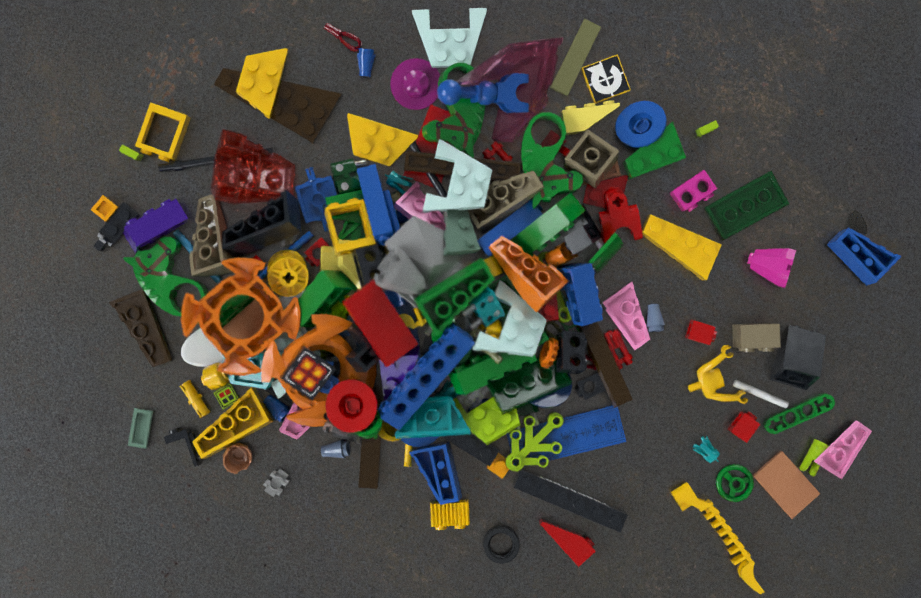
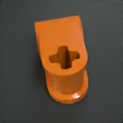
(559, 255)

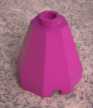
(772, 264)

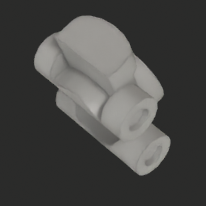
(278, 479)

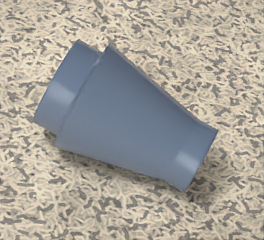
(654, 319)
(337, 449)

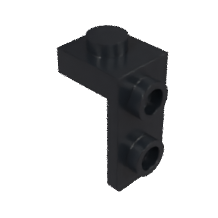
(176, 434)

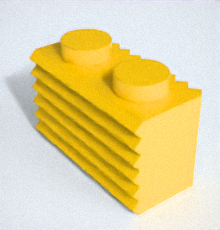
(450, 514)

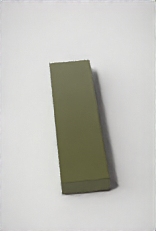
(575, 57)

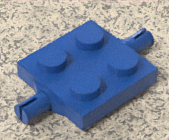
(313, 195)

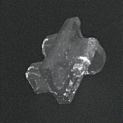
(474, 398)

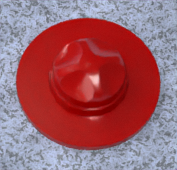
(351, 405)

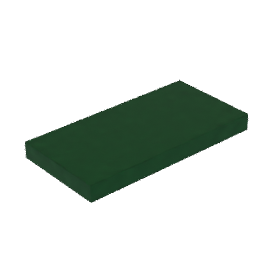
(746, 205)
(526, 385)

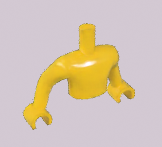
(712, 380)

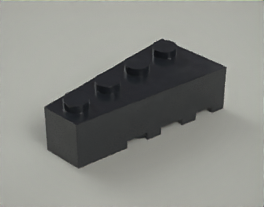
(264, 227)

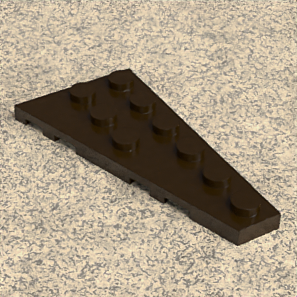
(295, 107)

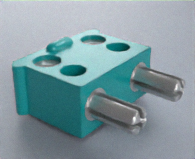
(485, 307)

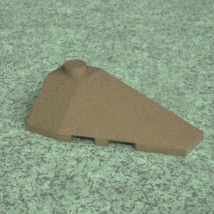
(504, 199)
(208, 247)

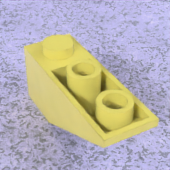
(581, 119)

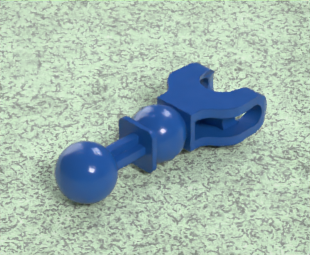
(500, 93)

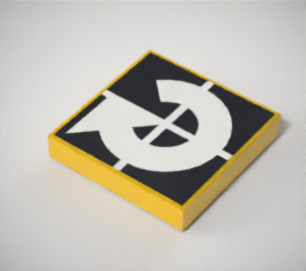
(605, 79)

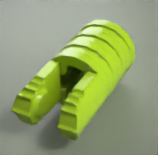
(815, 450)

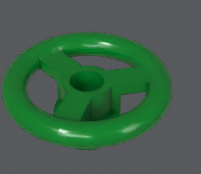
(741, 483)

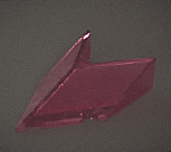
(531, 57)

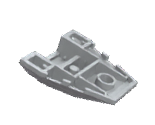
(425, 248)

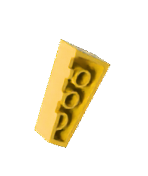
(684, 246)
(239, 421)

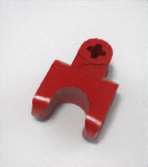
(619, 215)

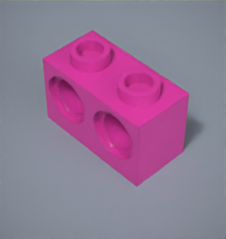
(691, 188)

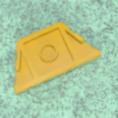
(261, 79)
(378, 141)

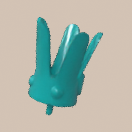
(395, 178)
(447, 390)
(707, 450)

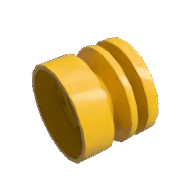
(277, 268)

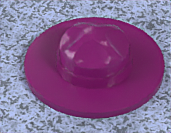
(415, 84)

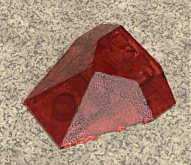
(248, 172)

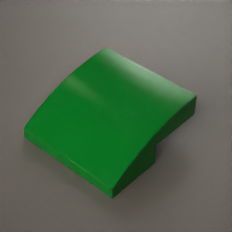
(606, 253)

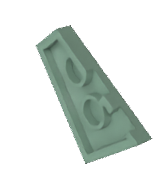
(459, 233)

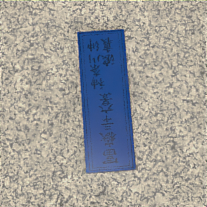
(578, 433)

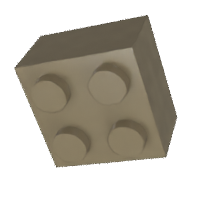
(591, 158)
(751, 336)

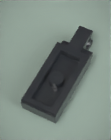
(114, 227)

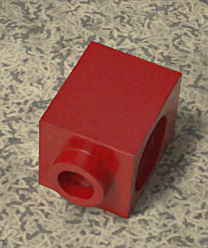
(310, 252)
(701, 332)
(744, 426)

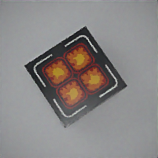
(308, 373)

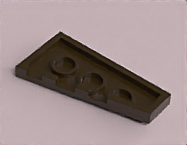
(143, 325)

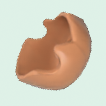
(237, 458)

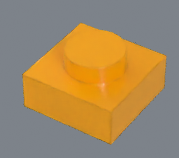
(104, 208)
(499, 466)

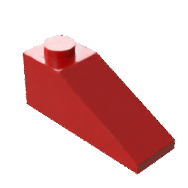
(572, 542)

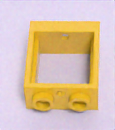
(178, 138)
(351, 205)

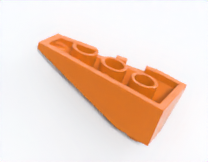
(531, 278)

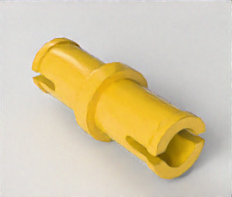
(195, 399)

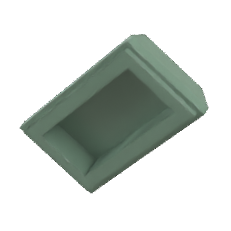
(140, 428)

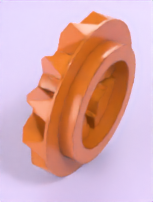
(548, 352)

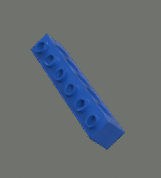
(424, 386)

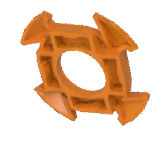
(243, 283)
(323, 337)

